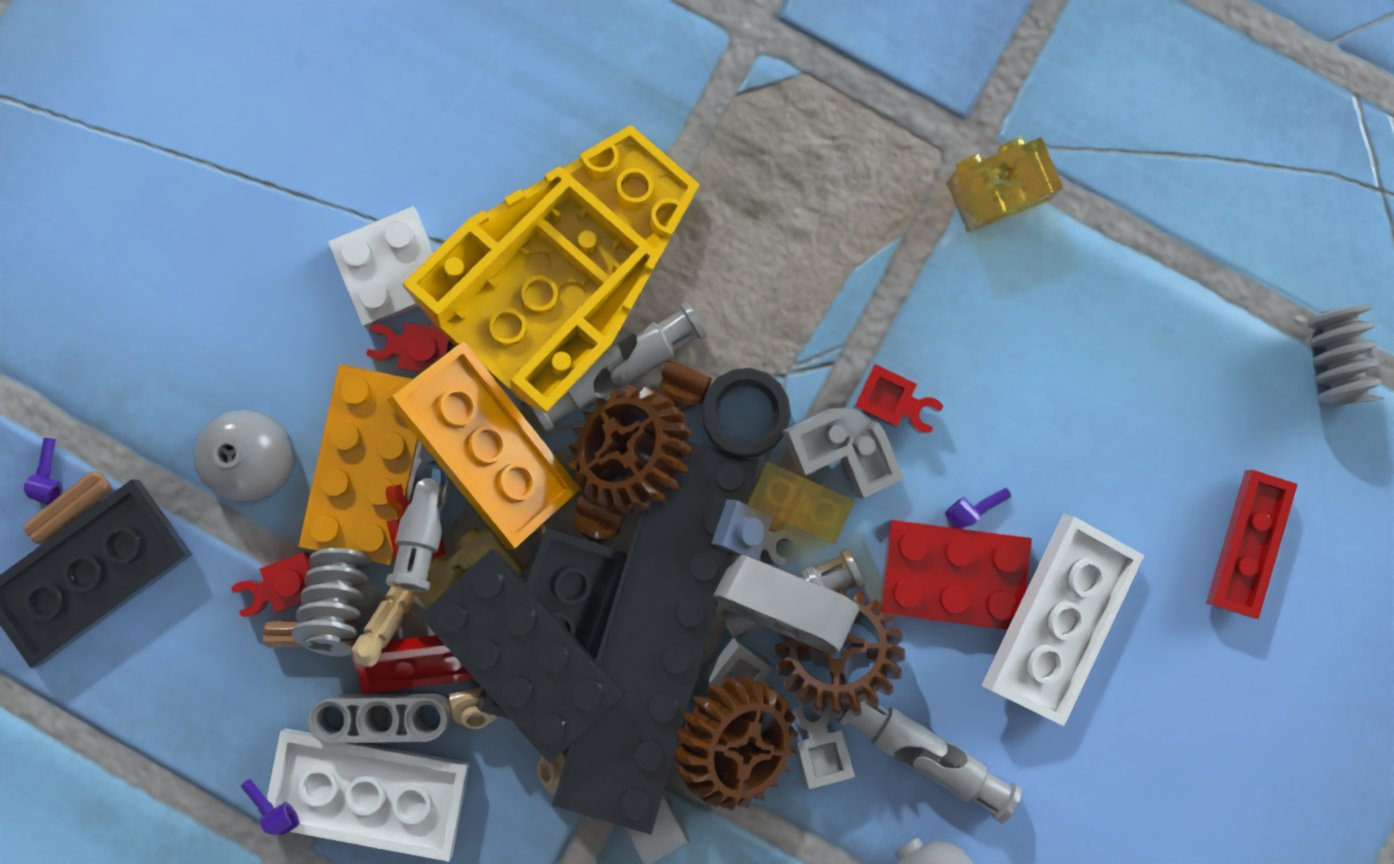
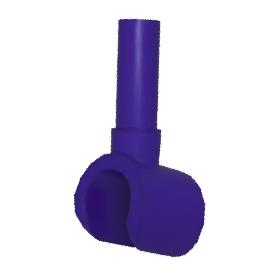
(39, 485)
(964, 514)
(273, 820)

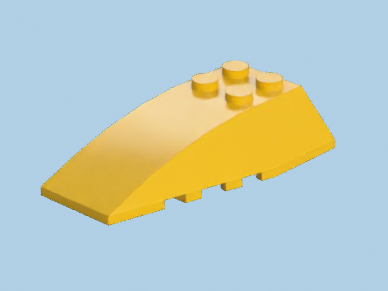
(556, 266)

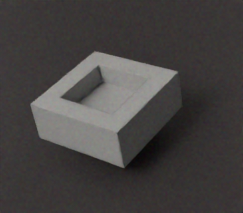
(738, 661)

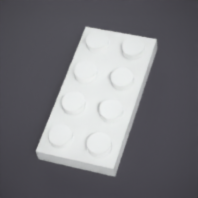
(1063, 619)
(370, 794)

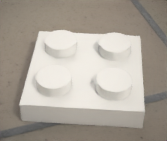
(378, 261)

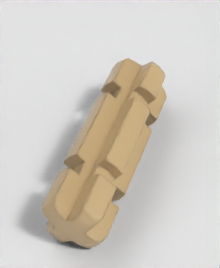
(382, 626)

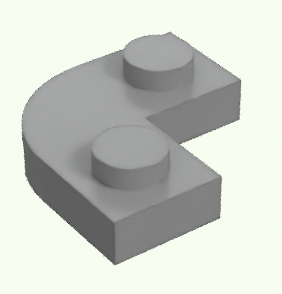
(849, 437)

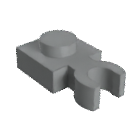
(822, 754)

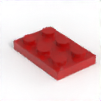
(954, 574)

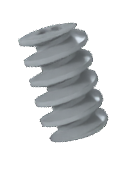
(1344, 356)
(327, 601)

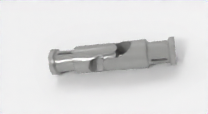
(626, 361)
(420, 526)
(961, 774)

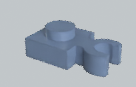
(749, 533)

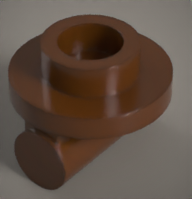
(683, 384)
(597, 522)

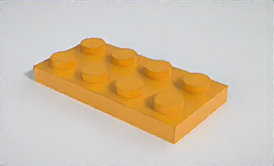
(484, 445)
(359, 456)

